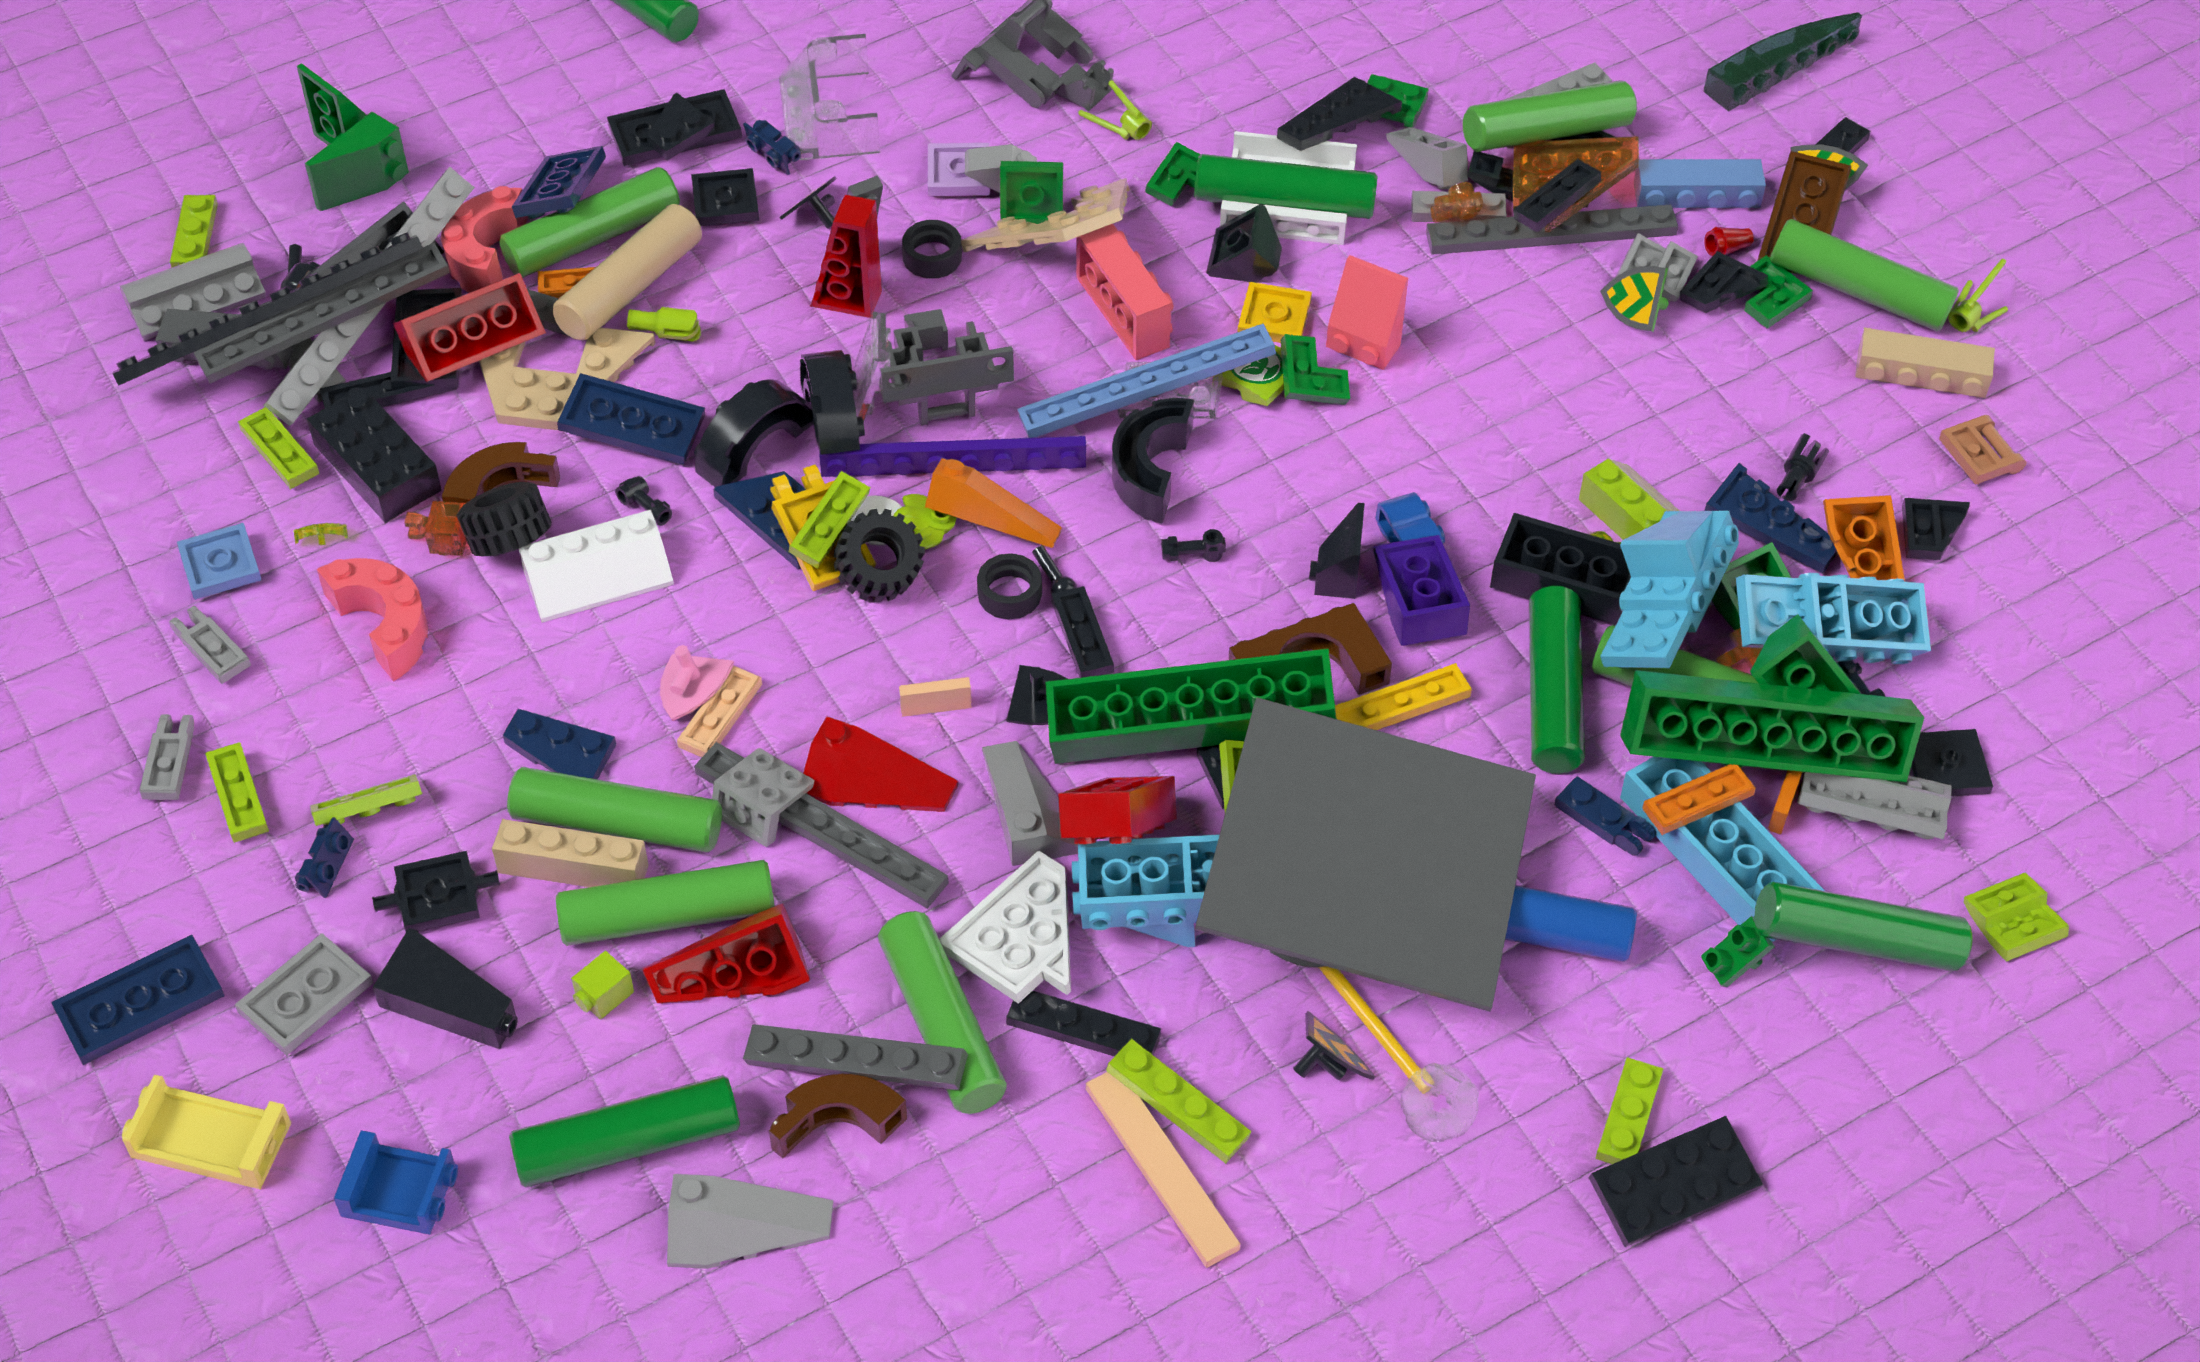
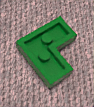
(1173, 174)
(1780, 296)
(1305, 379)

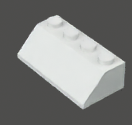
(596, 566)

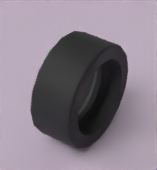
(931, 266)
(1009, 606)

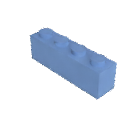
(1700, 183)

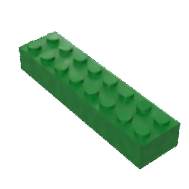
(1180, 704)
(1771, 726)

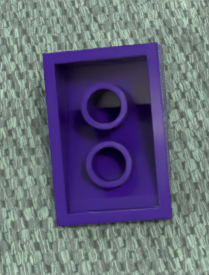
(1422, 590)

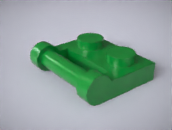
(1411, 95)

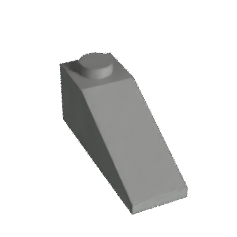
(1432, 156)

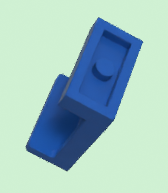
(395, 1185)

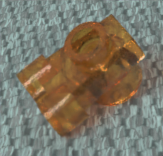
(1459, 202)

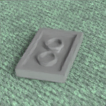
(304, 994)

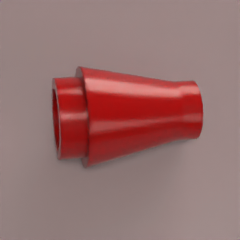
(1727, 240)

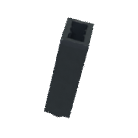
(444, 993)

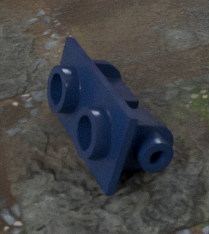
(762, 139)
(328, 855)

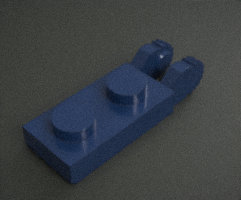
(1604, 816)

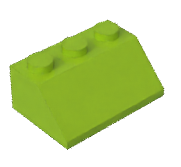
(1622, 498)

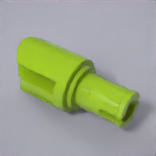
(667, 323)

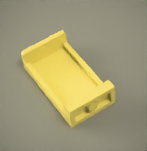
(205, 1134)

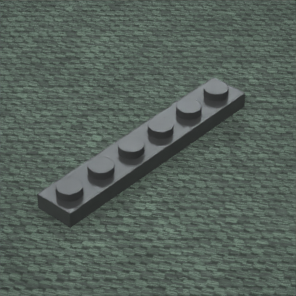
(856, 1055)

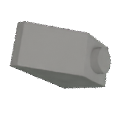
(984, 162)

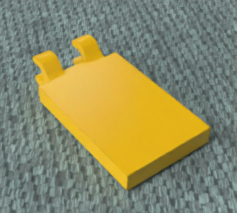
(793, 512)

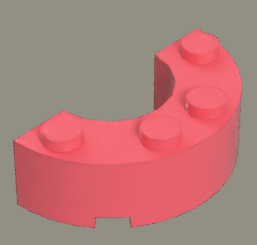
(471, 232)
(384, 590)

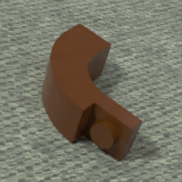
(497, 467)
(837, 1099)

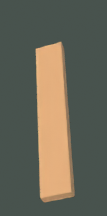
(1164, 1169)

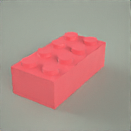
(1124, 291)

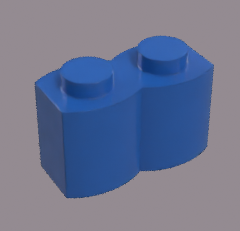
(1406, 519)

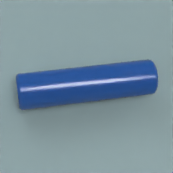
(1571, 924)

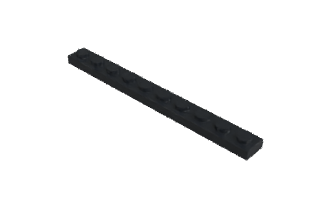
(254, 313)

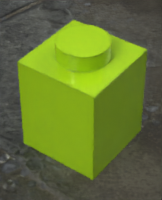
(602, 985)

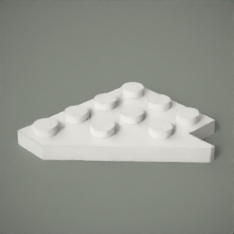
(1018, 931)

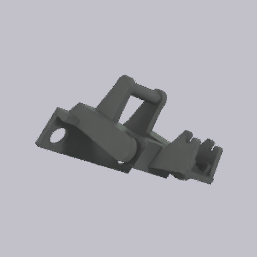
(1038, 82)
(967, 371)

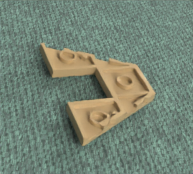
(1092, 211)
(539, 396)

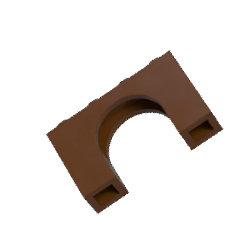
(1340, 631)

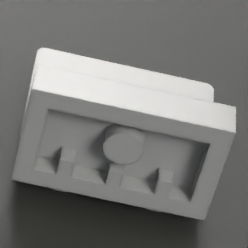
(757, 792)

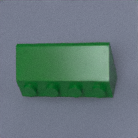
(1798, 659)

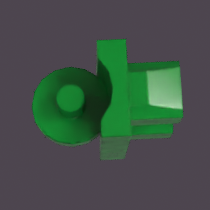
(1737, 953)

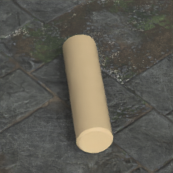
(627, 272)

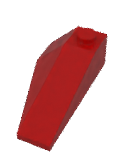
(864, 769)
(743, 959)

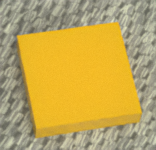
(1276, 307)

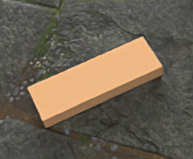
(720, 712)

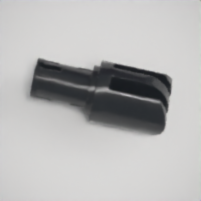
(1802, 467)

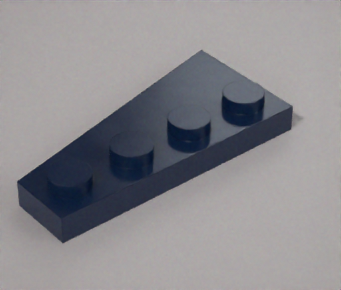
(1771, 520)

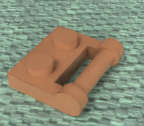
(1976, 455)

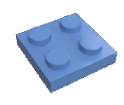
(218, 561)

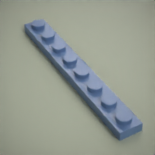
(1146, 381)

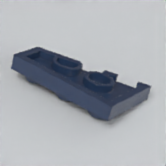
(559, 744)

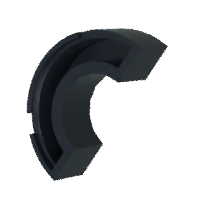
(829, 386)
(743, 424)
(1138, 440)

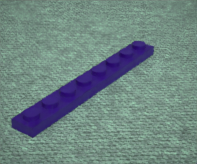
(981, 455)

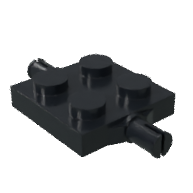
(436, 891)

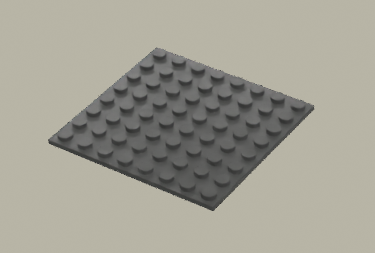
(1369, 854)

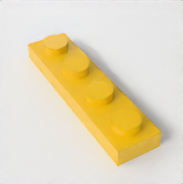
(1406, 699)

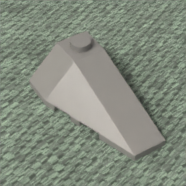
(1025, 805)
(731, 1219)

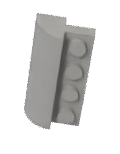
(204, 284)
(1909, 805)

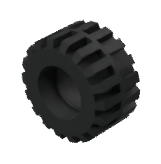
(504, 519)
(895, 535)

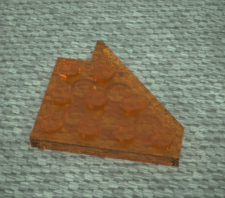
(1543, 160)

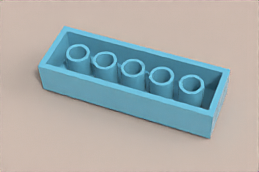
(1722, 851)

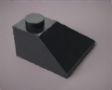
(1245, 247)
(1339, 558)

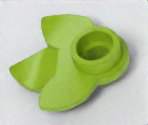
(926, 520)

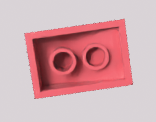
(1368, 313)

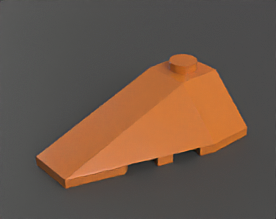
(977, 499)
(1865, 536)

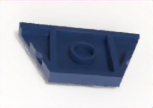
(752, 504)

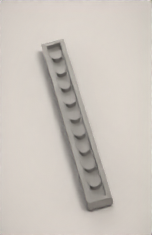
(334, 343)

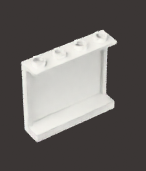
(1294, 222)

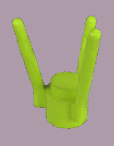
(1133, 121)
(1967, 313)

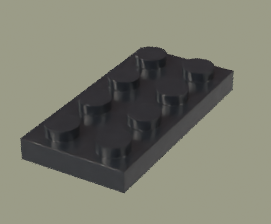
(631, 127)
(402, 369)
(1675, 1181)

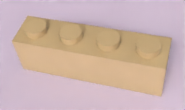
(1925, 362)
(567, 855)

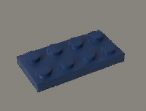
(558, 182)
(631, 418)
(137, 999)

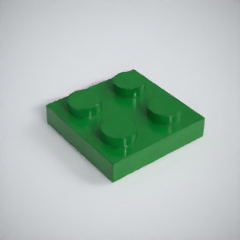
(1030, 190)

